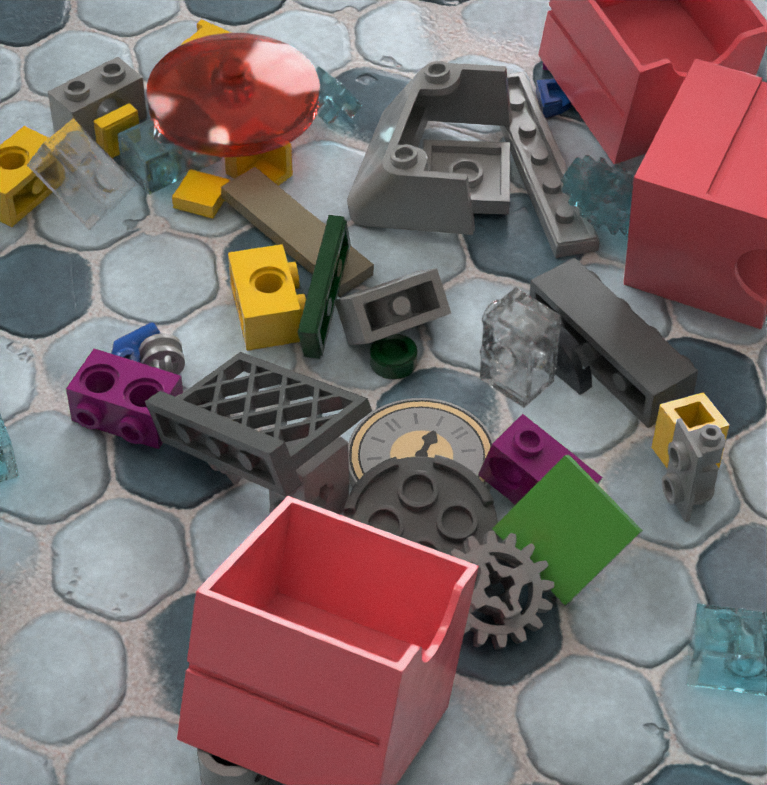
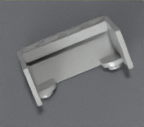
(393, 177)

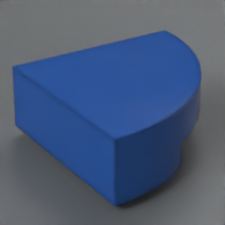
(551, 98)

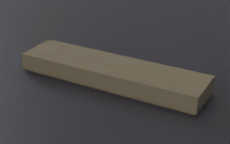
(289, 224)

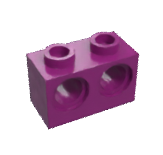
(112, 396)
(523, 458)

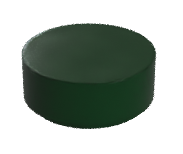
(393, 356)

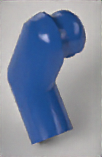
(129, 345)

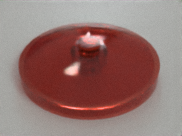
(233, 94)

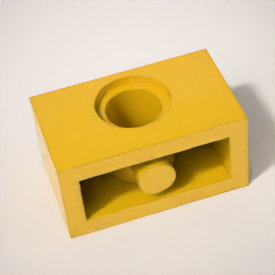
(19, 185)
(266, 296)

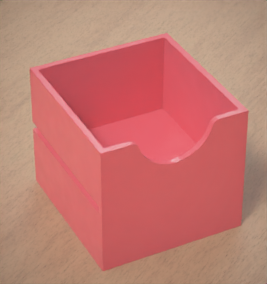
(631, 56)
(704, 199)
(324, 650)

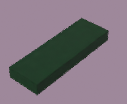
(324, 287)

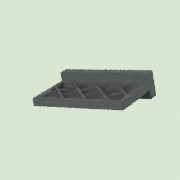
(234, 441)

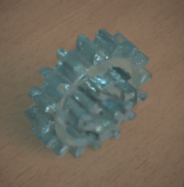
(600, 192)

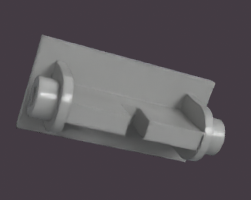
(692, 466)

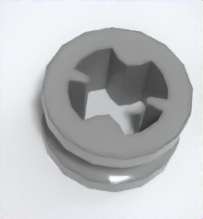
(163, 352)

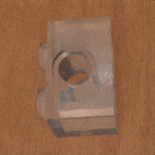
(519, 346)

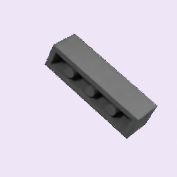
(615, 341)

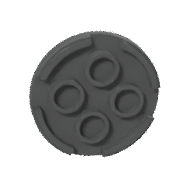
(424, 502)

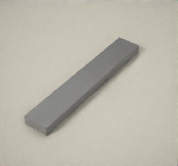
(541, 171)

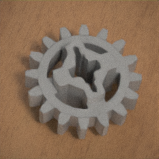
(505, 608)

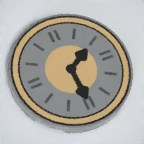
(418, 429)

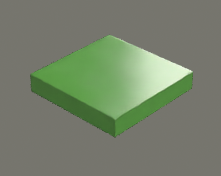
(570, 526)

